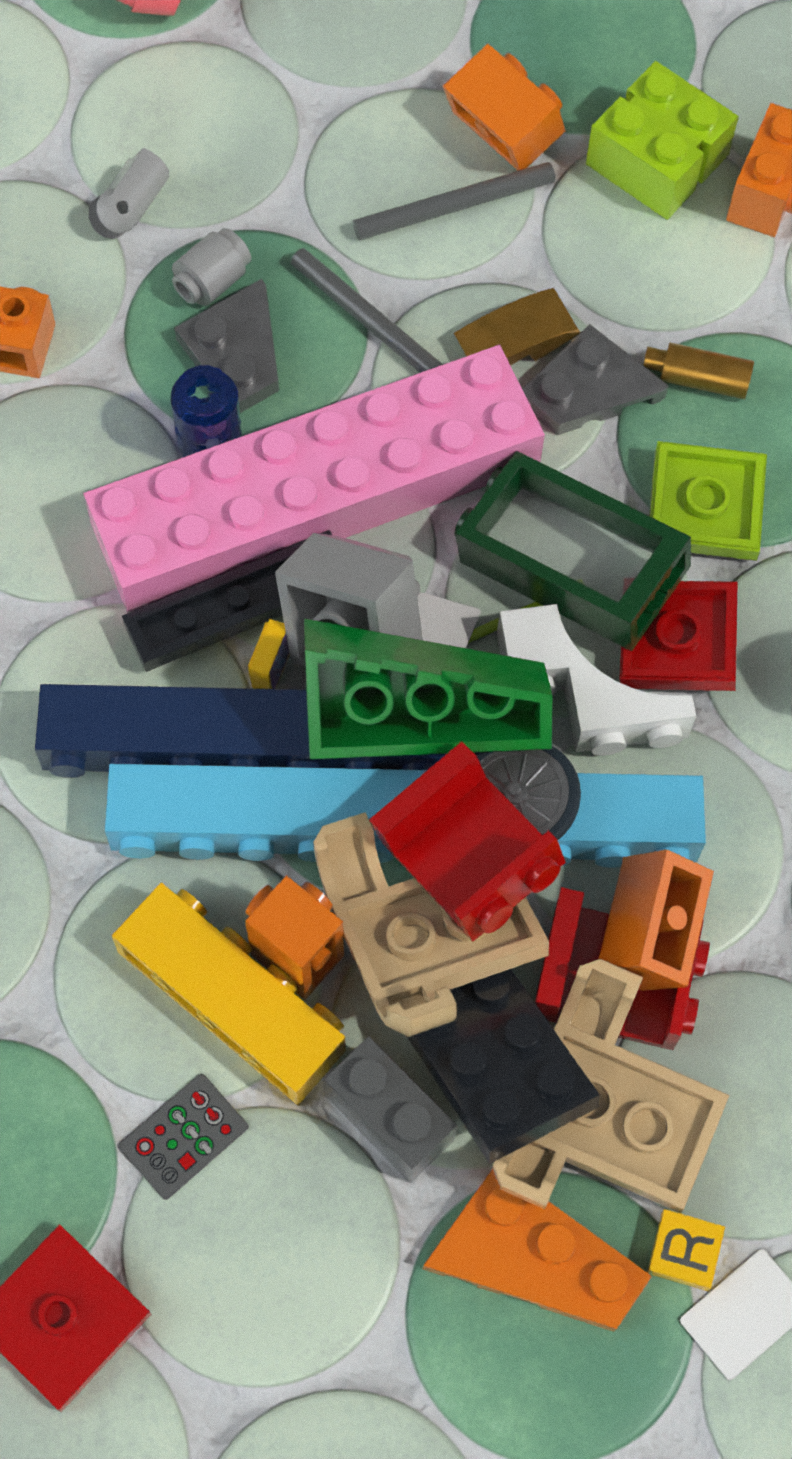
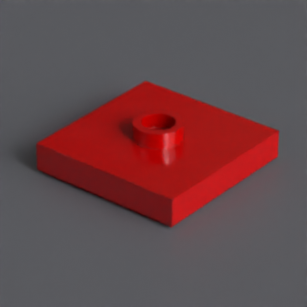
(688, 641)
(64, 1317)

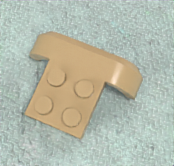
(404, 939)
(649, 1118)

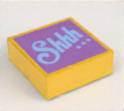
(269, 656)

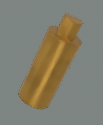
(701, 369)

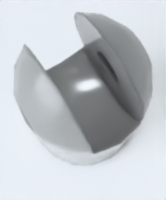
(128, 195)

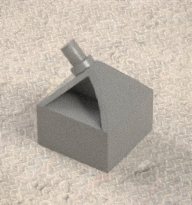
(347, 586)

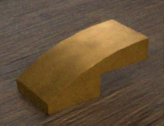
(521, 328)

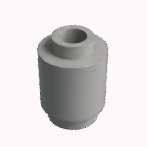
(210, 267)

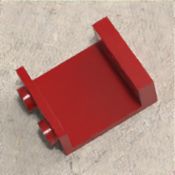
(467, 843)
(577, 939)

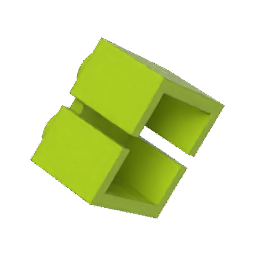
(655, 137)

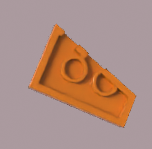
(538, 1258)

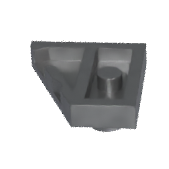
(237, 341)
(590, 383)

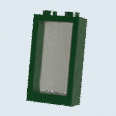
(573, 549)

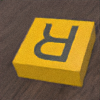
(686, 1250)

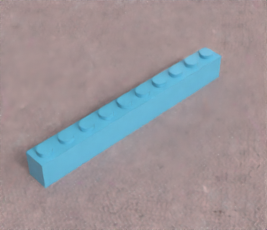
(285, 807)

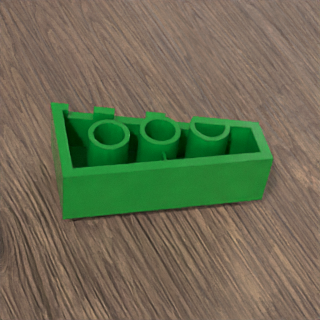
(418, 696)

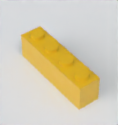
(230, 992)

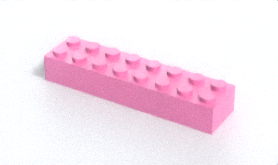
(314, 474)

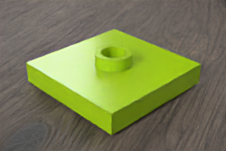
(711, 497)

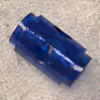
(206, 417)

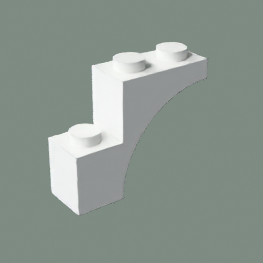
(600, 710)

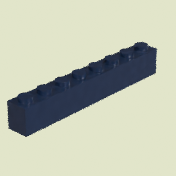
(196, 726)

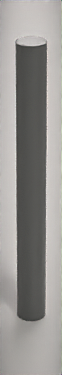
(453, 201)
(363, 311)

